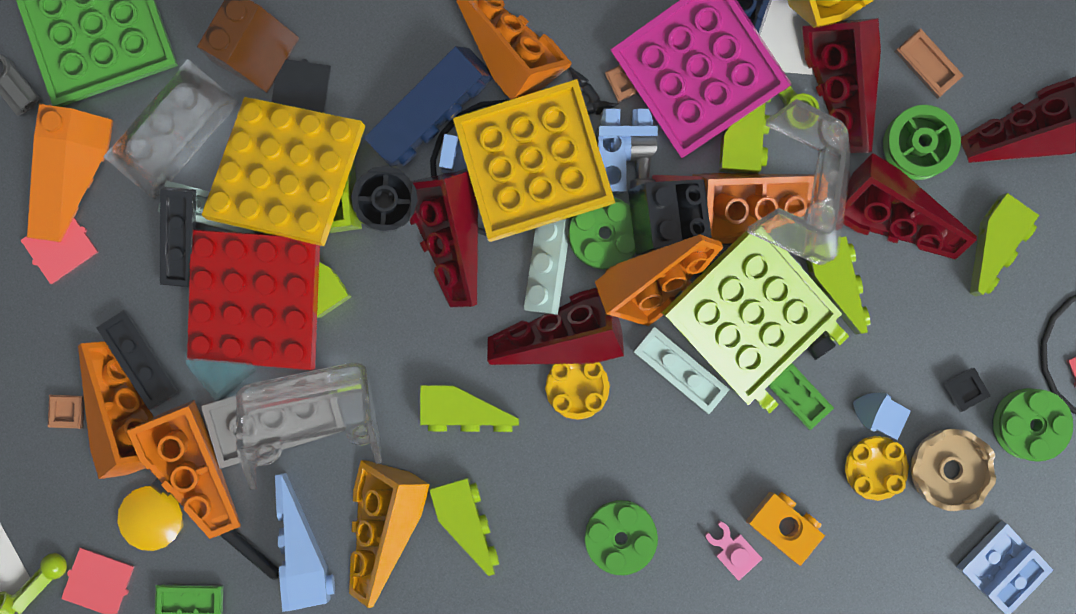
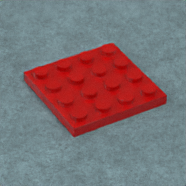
(253, 299)

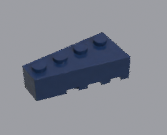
(429, 106)

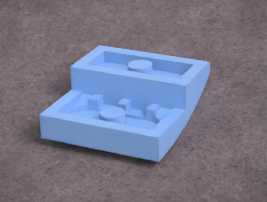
(1004, 568)

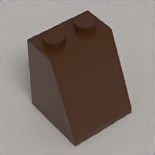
(248, 42)

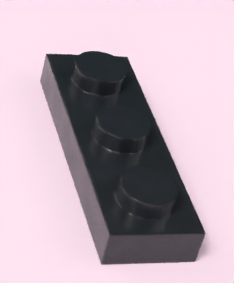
(176, 234)
(137, 359)

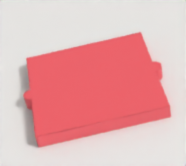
(59, 258)
(97, 582)

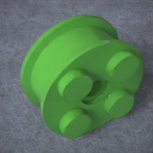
(940, 136)
(601, 252)
(1051, 424)
(625, 556)

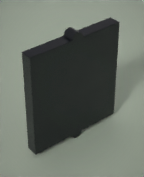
(302, 85)

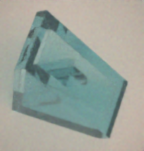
(220, 376)

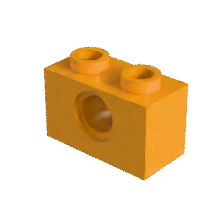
(800, 541)

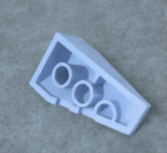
(304, 571)

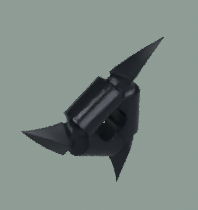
(594, 103)

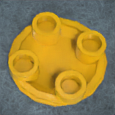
(577, 389)
(877, 468)
(149, 519)

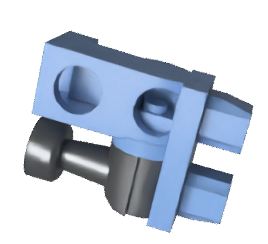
(625, 144)

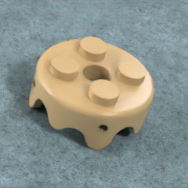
(975, 475)

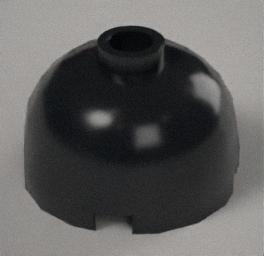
(384, 199)

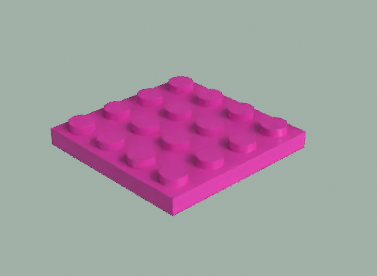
(700, 69)

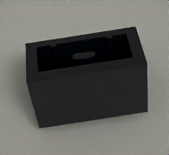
(668, 213)

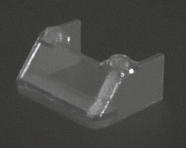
(820, 231)
(301, 409)

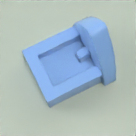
(451, 155)
(881, 414)

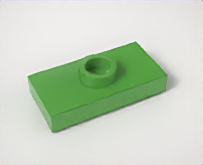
(800, 397)
(188, 599)

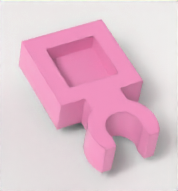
(735, 554)

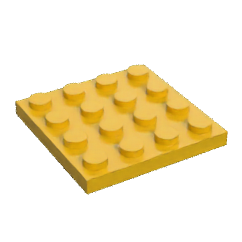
(533, 160)
(284, 171)

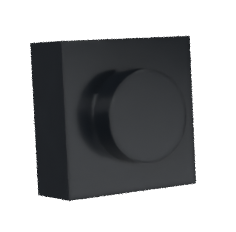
(967, 389)

